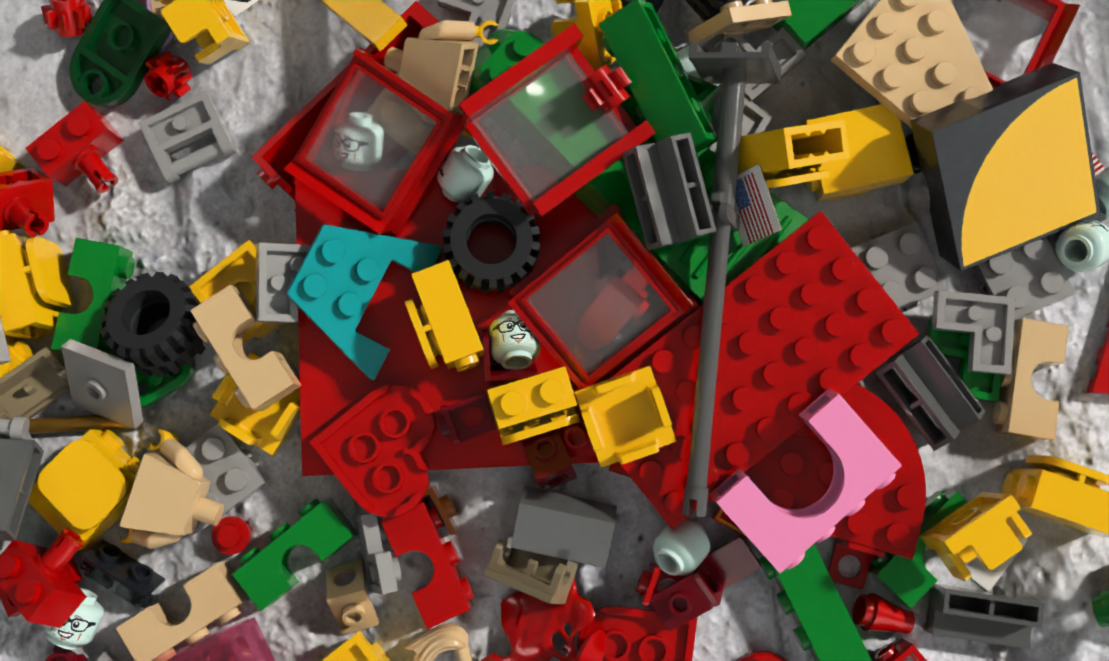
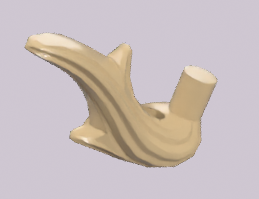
(439, 640)

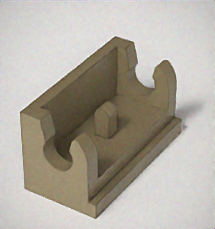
(33, 385)
(531, 572)

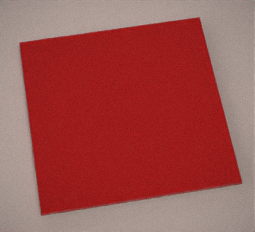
(336, 384)

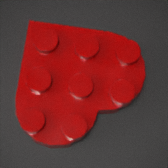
(379, 449)
(640, 635)

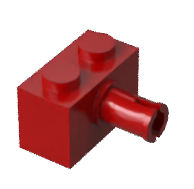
(77, 147)
(26, 201)
(38, 583)

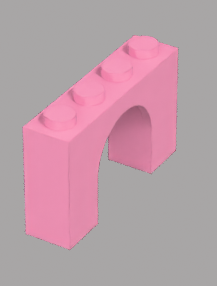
(859, 468)

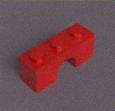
(447, 592)

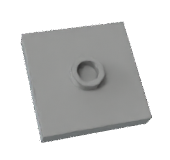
(102, 383)

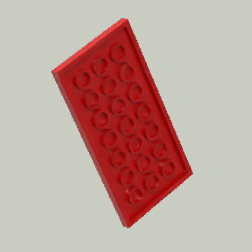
(789, 331)

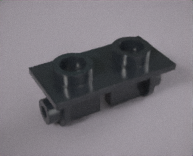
(109, 564)

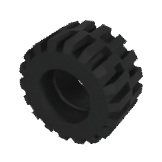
(491, 211)
(137, 309)

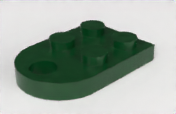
(116, 49)

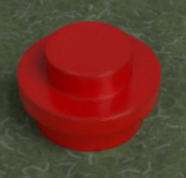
(231, 535)

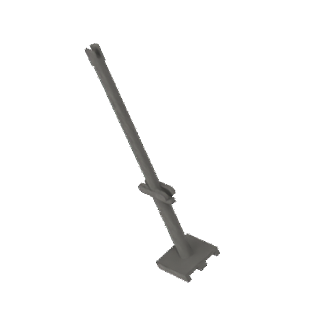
(733, 71)

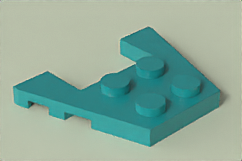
(341, 280)

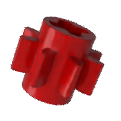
(67, 16)
(168, 76)
(606, 89)

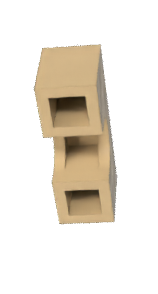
(224, 323)
(1019, 407)
(155, 633)

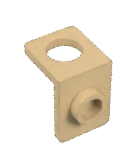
(350, 602)

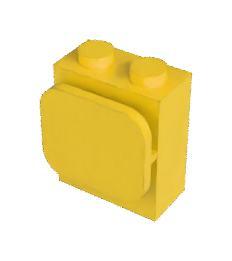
(794, 152)
(876, 155)
(32, 285)
(444, 319)
(533, 405)
(86, 485)
(1061, 493)

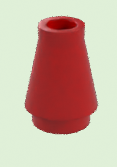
(881, 615)

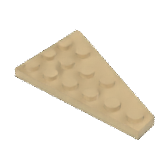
(913, 57)

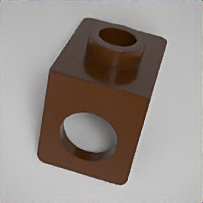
(445, 508)

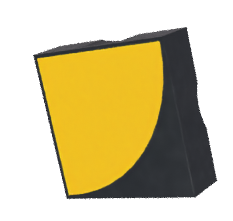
(1008, 165)

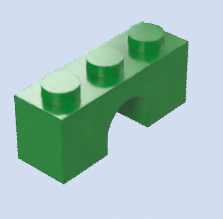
(105, 269)
(267, 573)
(908, 578)

